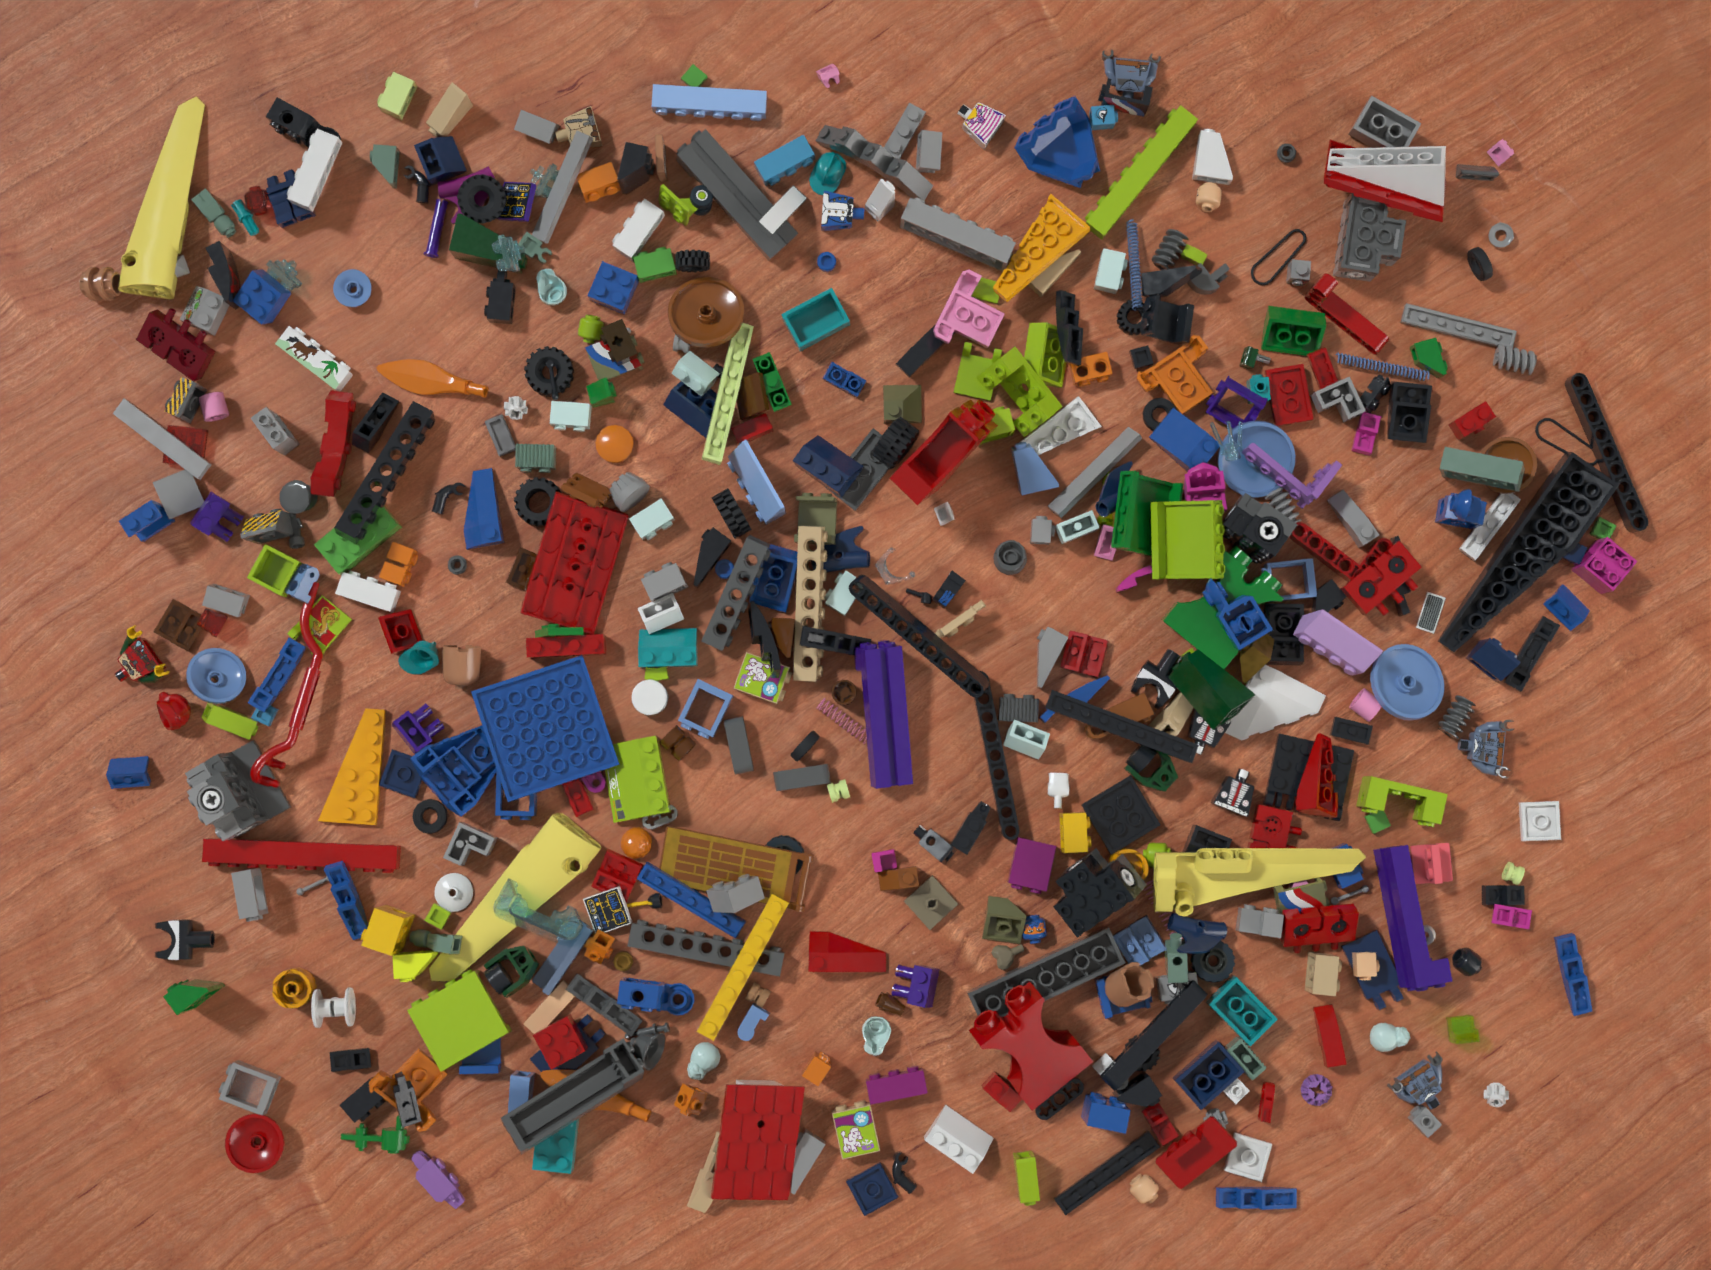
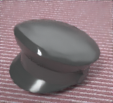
(297, 497)
(1010, 557)

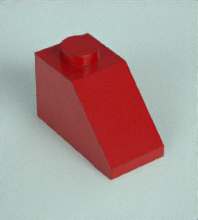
(1001, 1091)

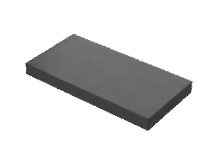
(870, 474)
(271, 798)

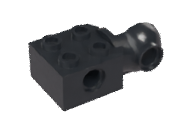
(294, 122)

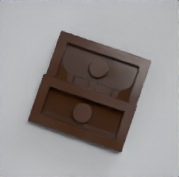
(752, 396)
(521, 569)
(179, 625)

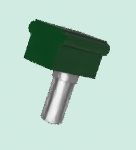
(1251, 355)

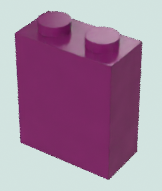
(1031, 865)

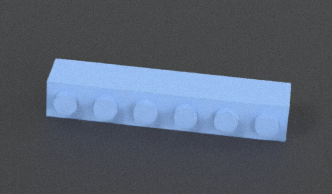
(709, 101)

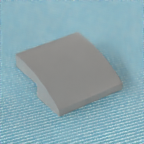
(178, 493)

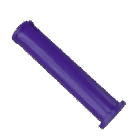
(436, 229)

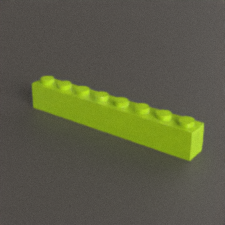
(1141, 172)

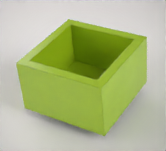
(1005, 425)
(274, 570)

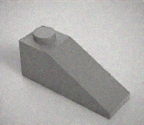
(1353, 519)
(1048, 650)
(807, 1151)

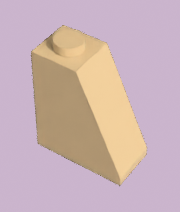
(449, 111)

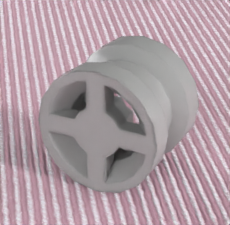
(678, 344)

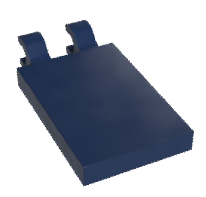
(1387, 975)
(572, 1064)

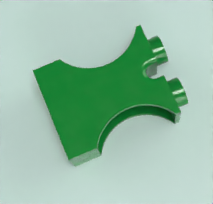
(1197, 619)

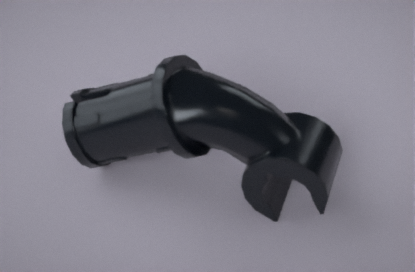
(422, 183)
(443, 494)
(899, 1175)

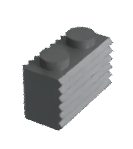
(1018, 709)

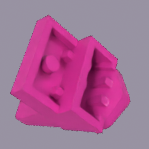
(1205, 483)

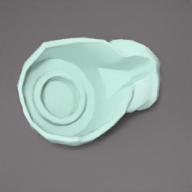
(550, 287)
(876, 1034)
(1386, 1037)
(703, 1059)

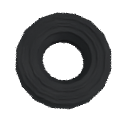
(1480, 264)
(1151, 406)
(805, 746)
(441, 813)

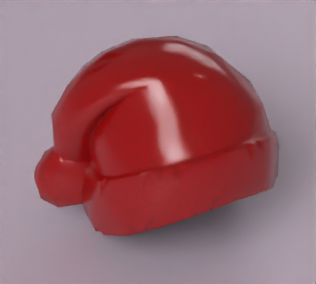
(173, 710)

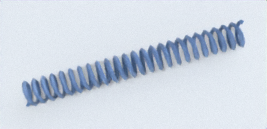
(1135, 273)
(1384, 364)

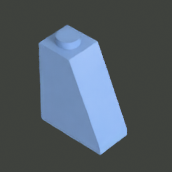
(1030, 470)
(520, 1088)

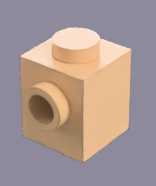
(1365, 965)

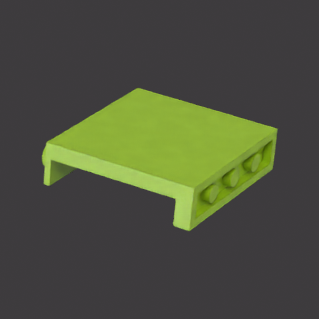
(1187, 539)
(458, 1020)

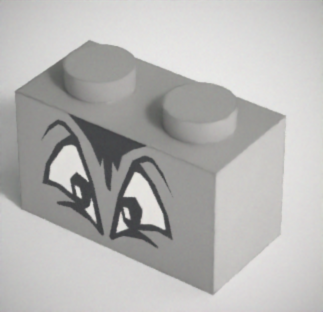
(1168, 991)

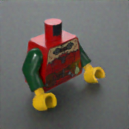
(139, 660)

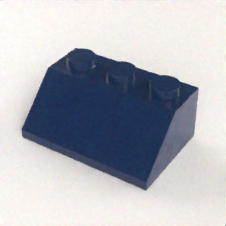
(692, 407)
(827, 465)
(1208, 1074)

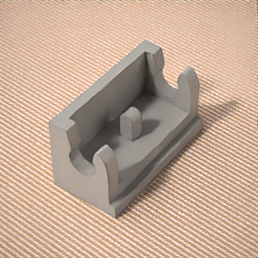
(536, 127)
(928, 151)
(225, 600)

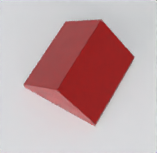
(400, 631)

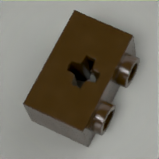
(616, 331)

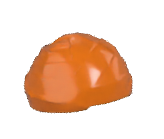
(636, 842)

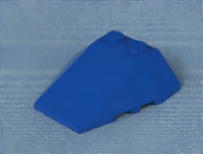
(457, 769)

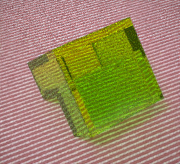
(1462, 1029)

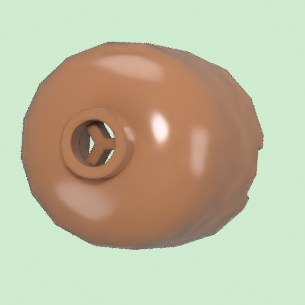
(461, 666)
(1129, 985)

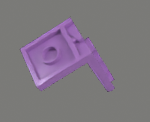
(1285, 479)

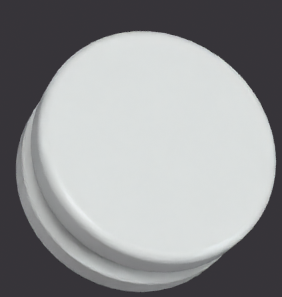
(649, 697)

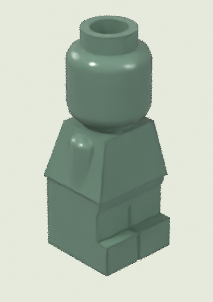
(214, 213)
(437, 942)

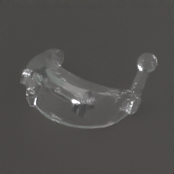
(885, 574)

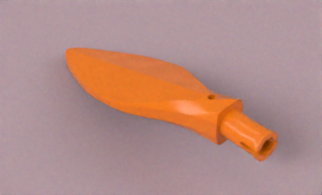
(428, 378)
(616, 1104)

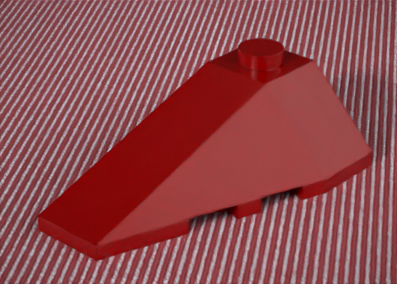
(1316, 788)
(839, 954)

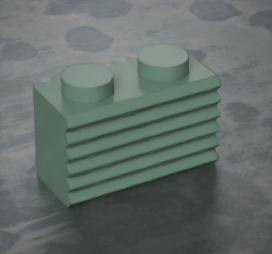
(535, 457)
(1245, 1057)

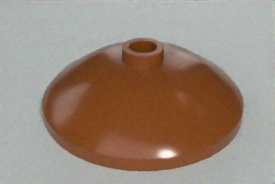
(1517, 450)

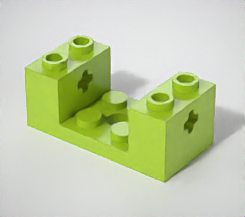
(1036, 404)
(1428, 806)

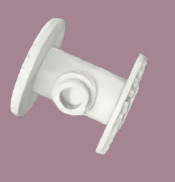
(333, 1007)

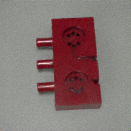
(174, 342)

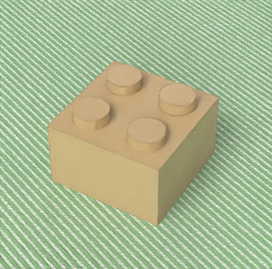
(1322, 974)

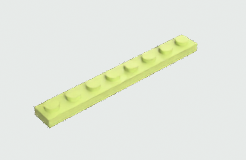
(727, 395)

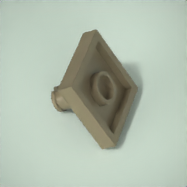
(931, 902)

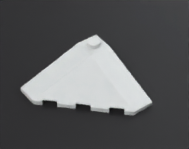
(1275, 702)

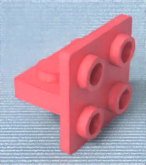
(1431, 863)

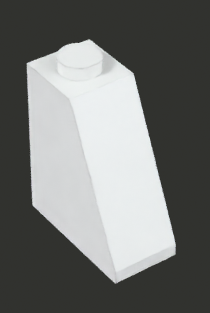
(1211, 159)

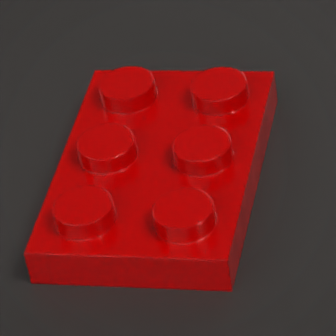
(1289, 395)

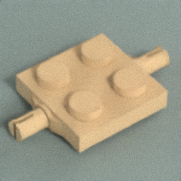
(964, 619)

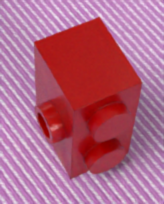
(1472, 421)

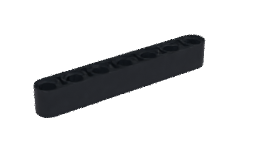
(1153, 1035)

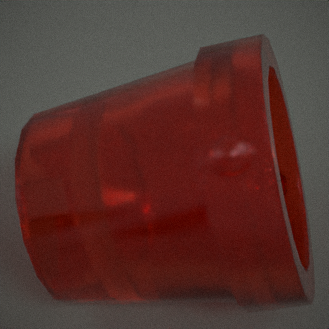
(212, 622)

